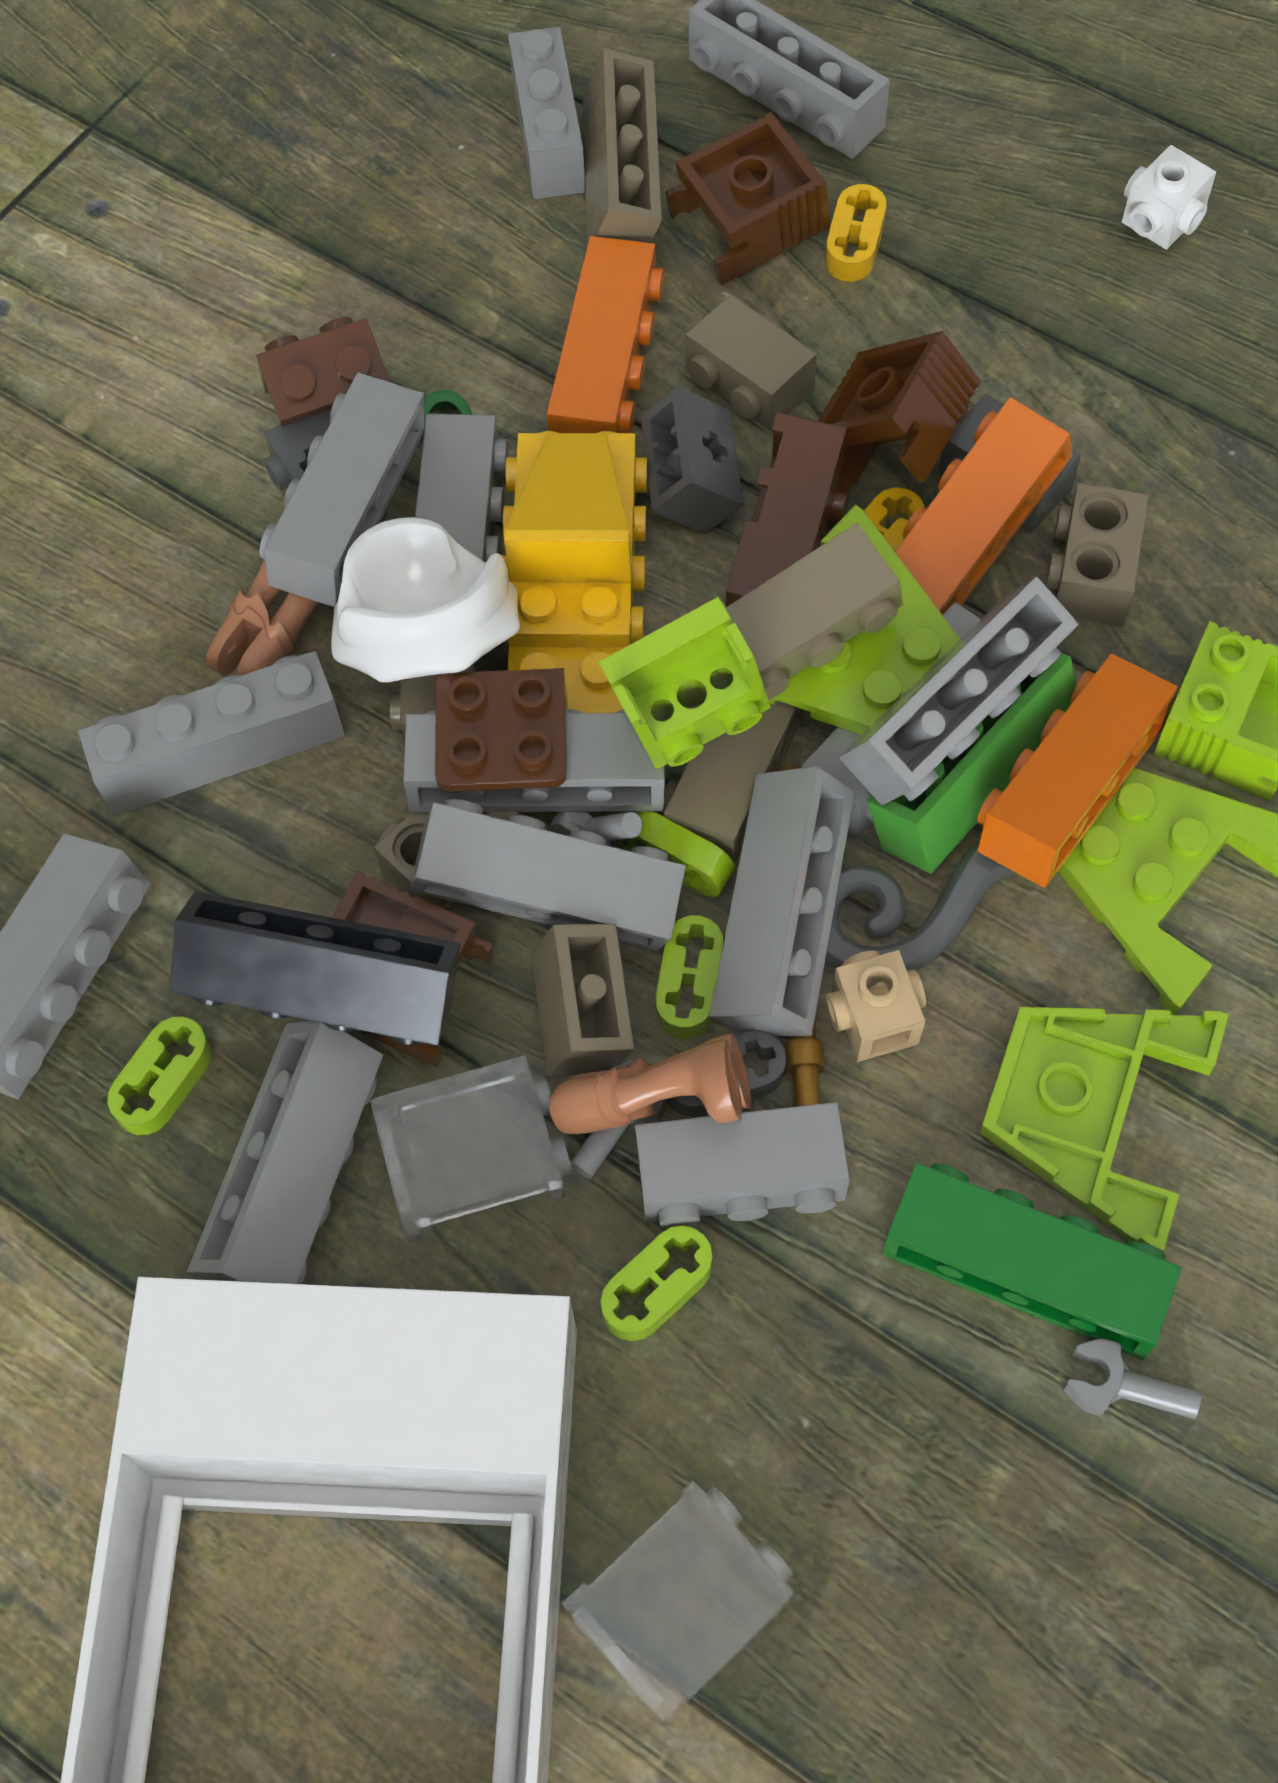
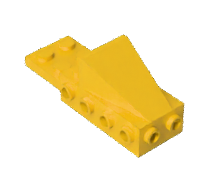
(575, 556)

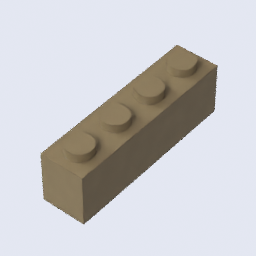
(621, 149)
(816, 607)
(720, 781)

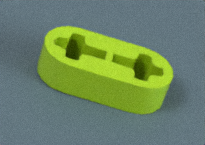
(706, 864)
(676, 974)
(156, 1073)
(667, 1294)

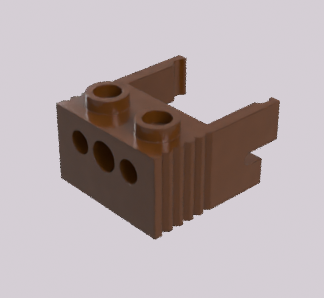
(755, 194)
(901, 393)
(387, 908)

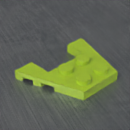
(876, 665)
(1145, 859)
(1068, 1095)

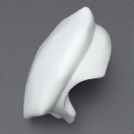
(419, 603)

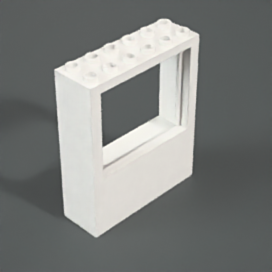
(333, 1412)

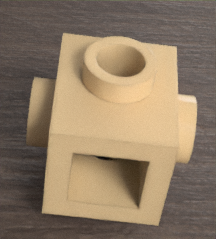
(877, 1004)

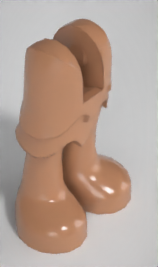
(251, 633)
(621, 1094)

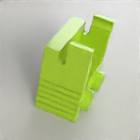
(685, 665)
(1228, 713)

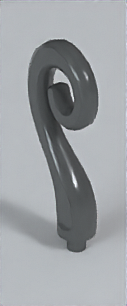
(947, 919)

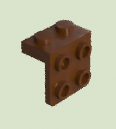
(312, 371)
(501, 730)

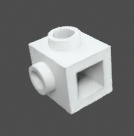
(1168, 197)

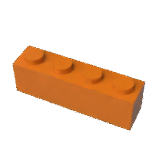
(606, 337)
(983, 502)
(1075, 769)

